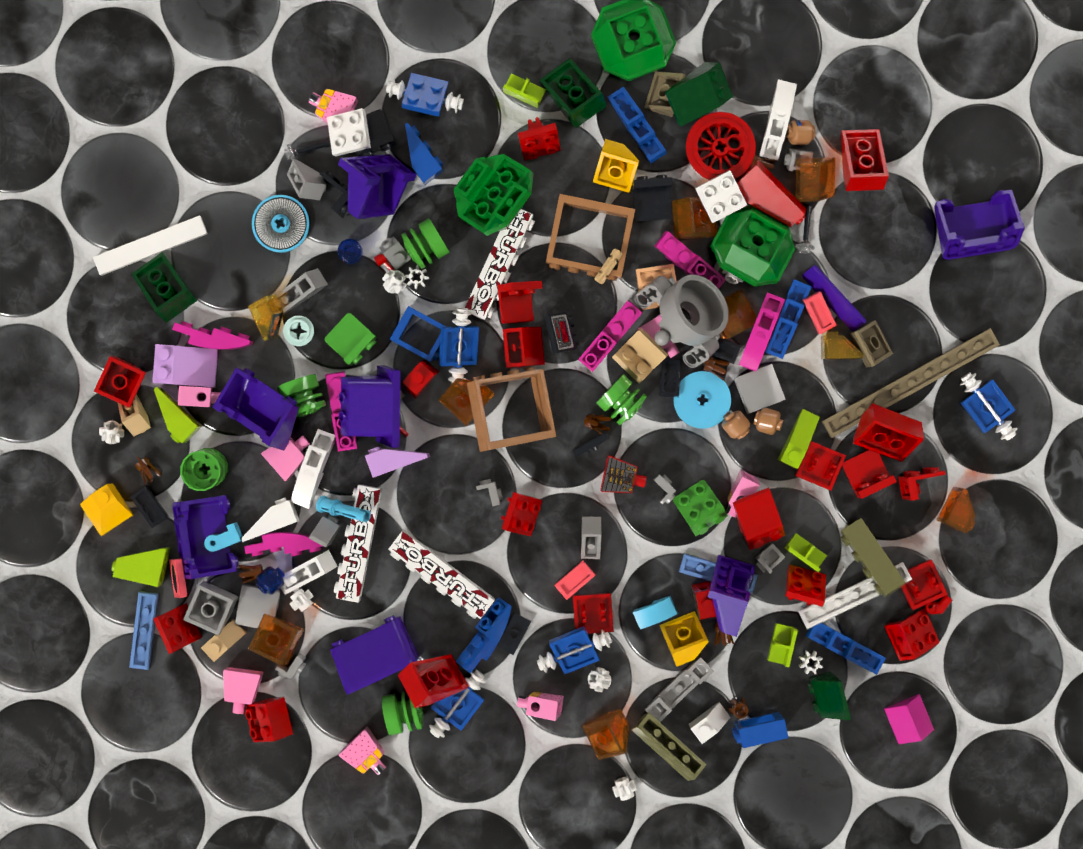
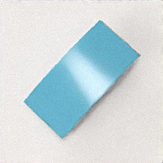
(655, 613)

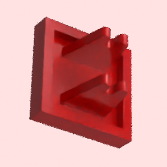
(539, 140)
(820, 466)
(521, 514)
(805, 585)
(924, 586)
(593, 612)
(175, 631)

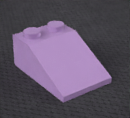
(185, 365)
(386, 460)

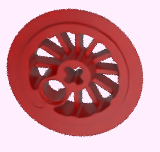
(743, 135)

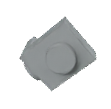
(794, 154)
(394, 252)
(664, 482)
(495, 494)
(769, 558)
(297, 666)

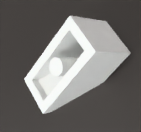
(709, 722)

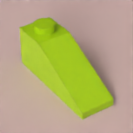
(178, 421)
(799, 439)

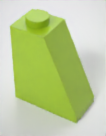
(143, 567)

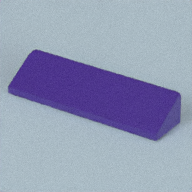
(834, 298)

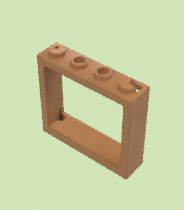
(575, 267)
(541, 400)

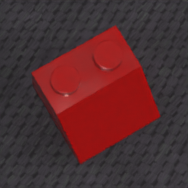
(120, 381)

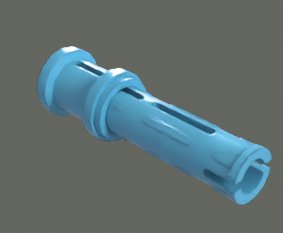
(336, 507)

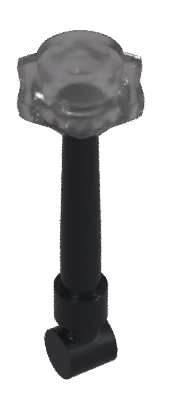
(291, 152)
(805, 246)

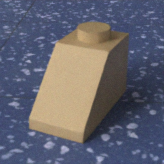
(135, 417)
(221, 643)

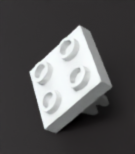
(348, 132)
(721, 196)

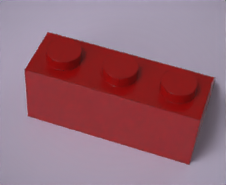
(888, 432)

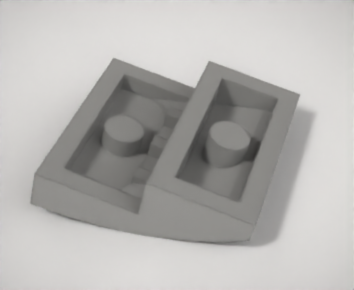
(759, 389)
(254, 605)

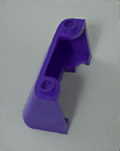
(979, 226)
(258, 408)
(193, 524)
(373, 655)

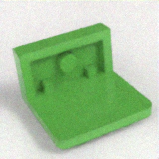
(350, 339)
(700, 507)

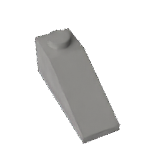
(301, 289)

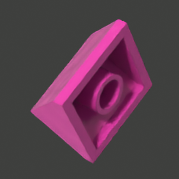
(909, 720)

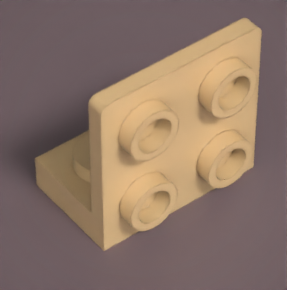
(640, 355)

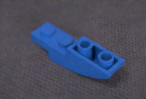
(489, 634)

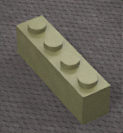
(872, 557)
(668, 747)

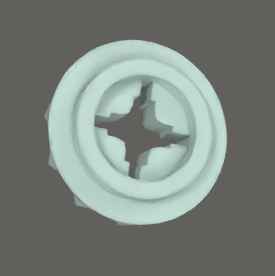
(292, 324)

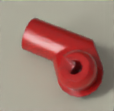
(938, 607)

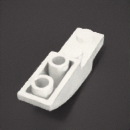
(778, 119)
(312, 468)

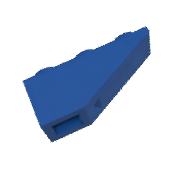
(422, 161)

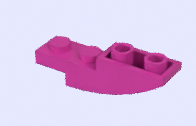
(686, 259)
(761, 332)
(610, 335)
(219, 339)
(334, 388)
(291, 541)

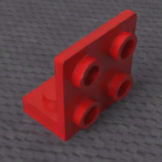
(516, 301)
(867, 473)
(908, 485)
(912, 635)

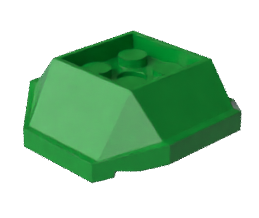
(625, 56)
(493, 193)
(744, 259)

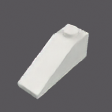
(274, 518)
(308, 571)

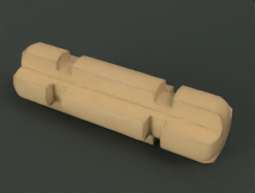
(608, 266)

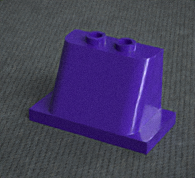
(375, 184)
(372, 406)
(730, 592)

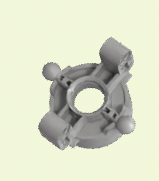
(701, 301)

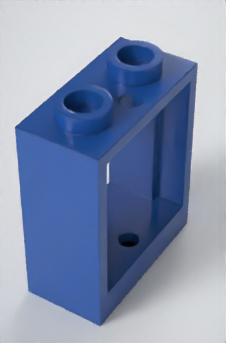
(402, 326)
(760, 730)

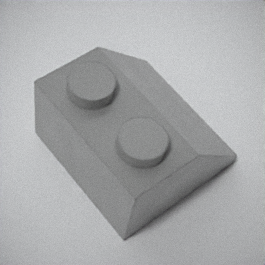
(210, 607)

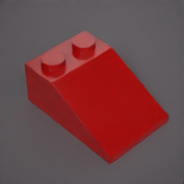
(863, 160)
(758, 519)
(432, 680)

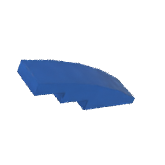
(637, 125)
(788, 319)
(846, 647)

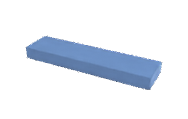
(703, 569)
(144, 630)

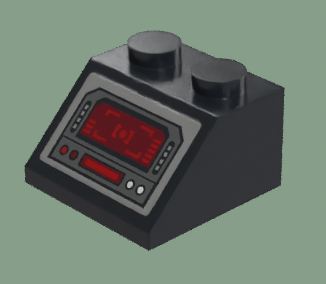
(560, 332)

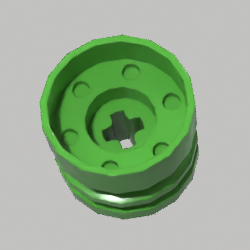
(424, 243)
(301, 391)
(621, 400)
(193, 470)
(398, 713)

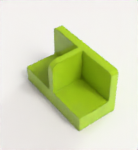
(524, 90)
(805, 552)
(782, 644)

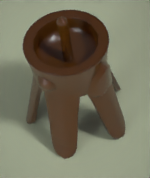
(767, 164)
(711, 367)
(593, 421)
(144, 466)
(251, 572)
(720, 635)
(740, 709)

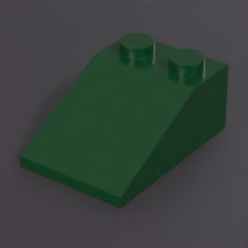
(699, 92)
(573, 93)
(163, 287)
(828, 696)

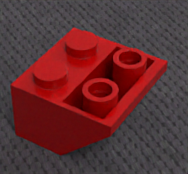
(523, 347)
(268, 720)

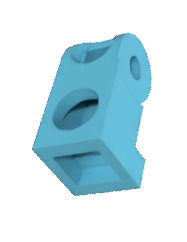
(220, 541)

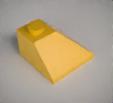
(616, 166)
(106, 508)
(684, 638)

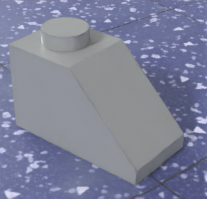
(306, 181)
(326, 530)
(591, 537)

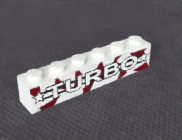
(498, 264)
(358, 545)
(442, 574)

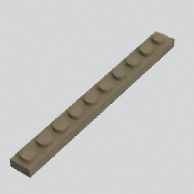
(912, 381)

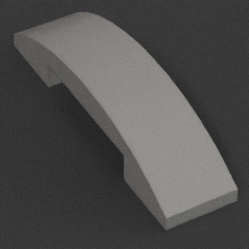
(679, 688)

